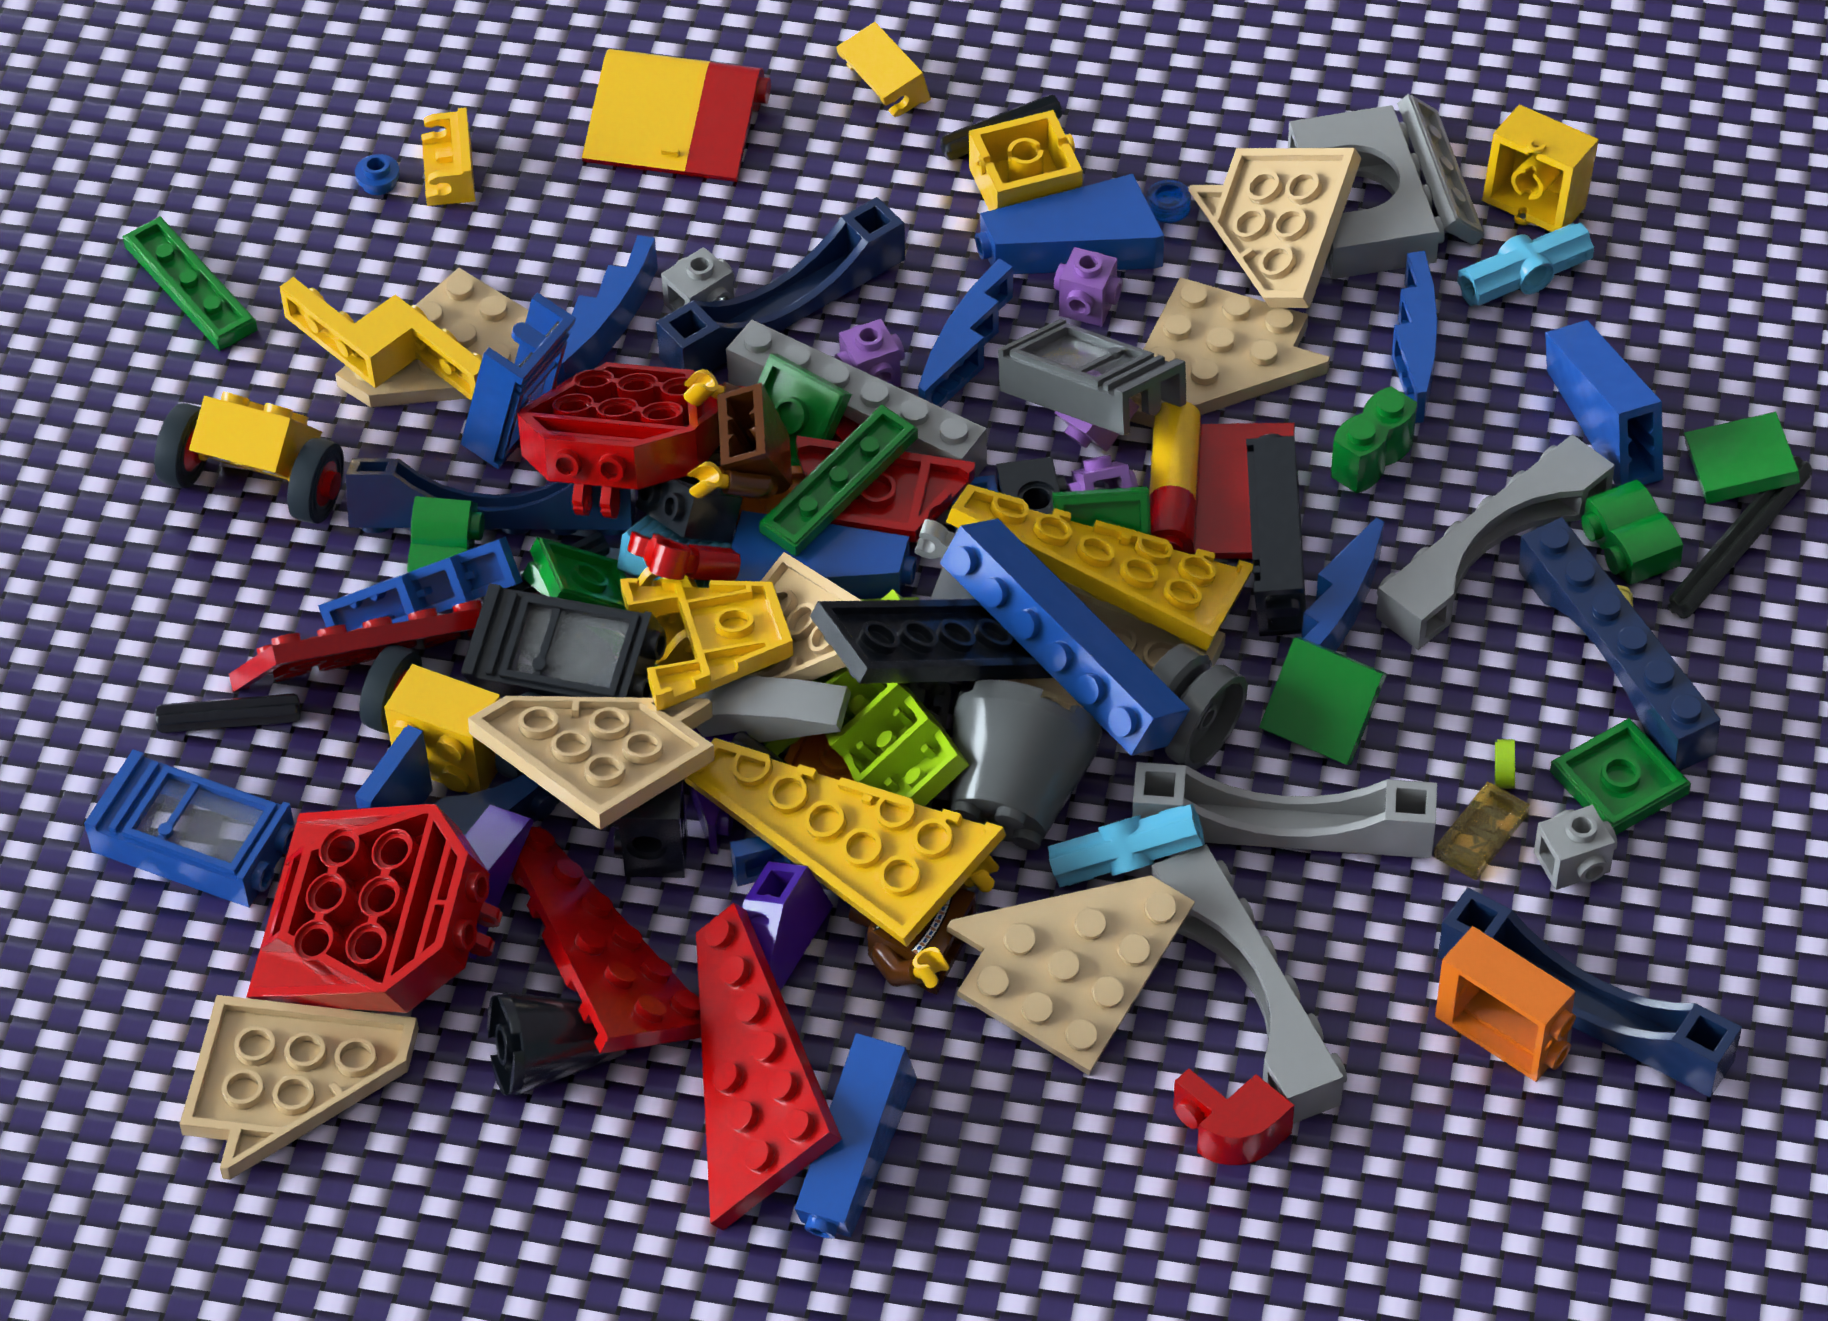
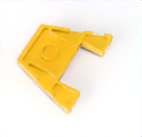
(729, 627)

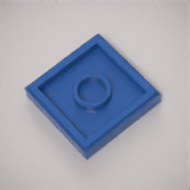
(400, 776)

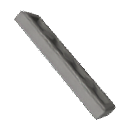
(1441, 169)

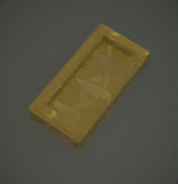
(1481, 830)

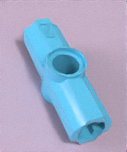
(1525, 264)
(1126, 845)

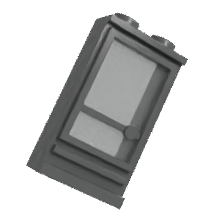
(1088, 375)

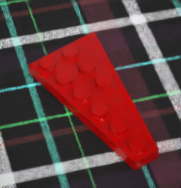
(337, 648)
(618, 976)
(759, 1087)

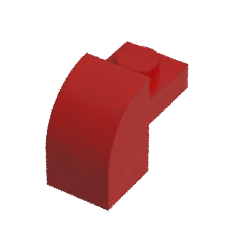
(1237, 1127)

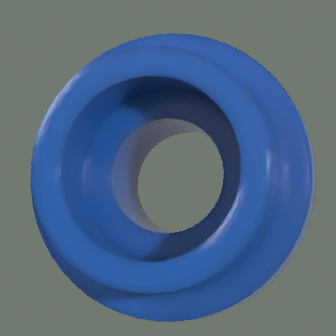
(377, 174)

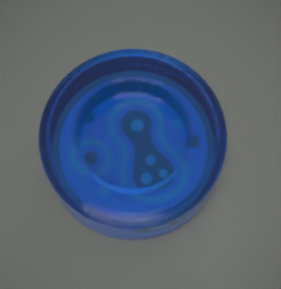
(1169, 200)

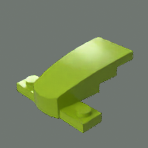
(890, 738)

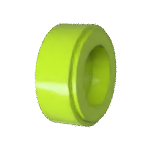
(1505, 763)

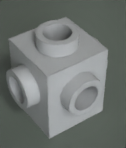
(697, 278)
(1575, 846)

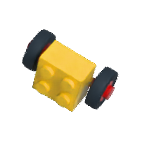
(256, 439)
(405, 694)

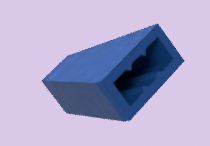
(1098, 217)
(1608, 401)
(853, 558)
(867, 1113)

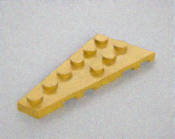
(1119, 565)
(858, 840)

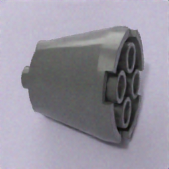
(1020, 757)

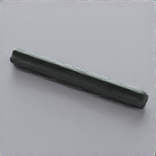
(1733, 545)

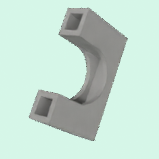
(1381, 235)

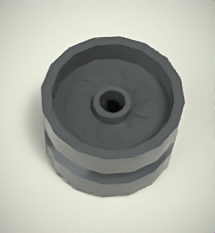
(1214, 700)

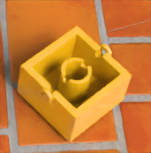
(1023, 160)
(1539, 169)

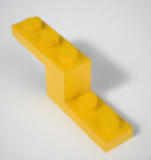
(382, 339)

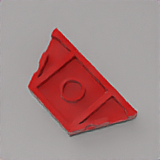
(903, 495)

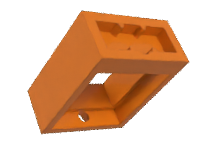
(1505, 1004)

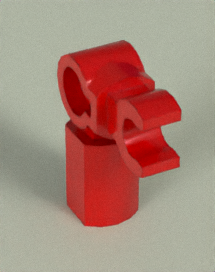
(676, 560)

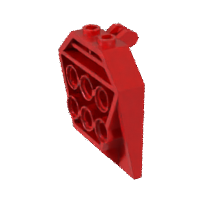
(617, 432)
(373, 910)

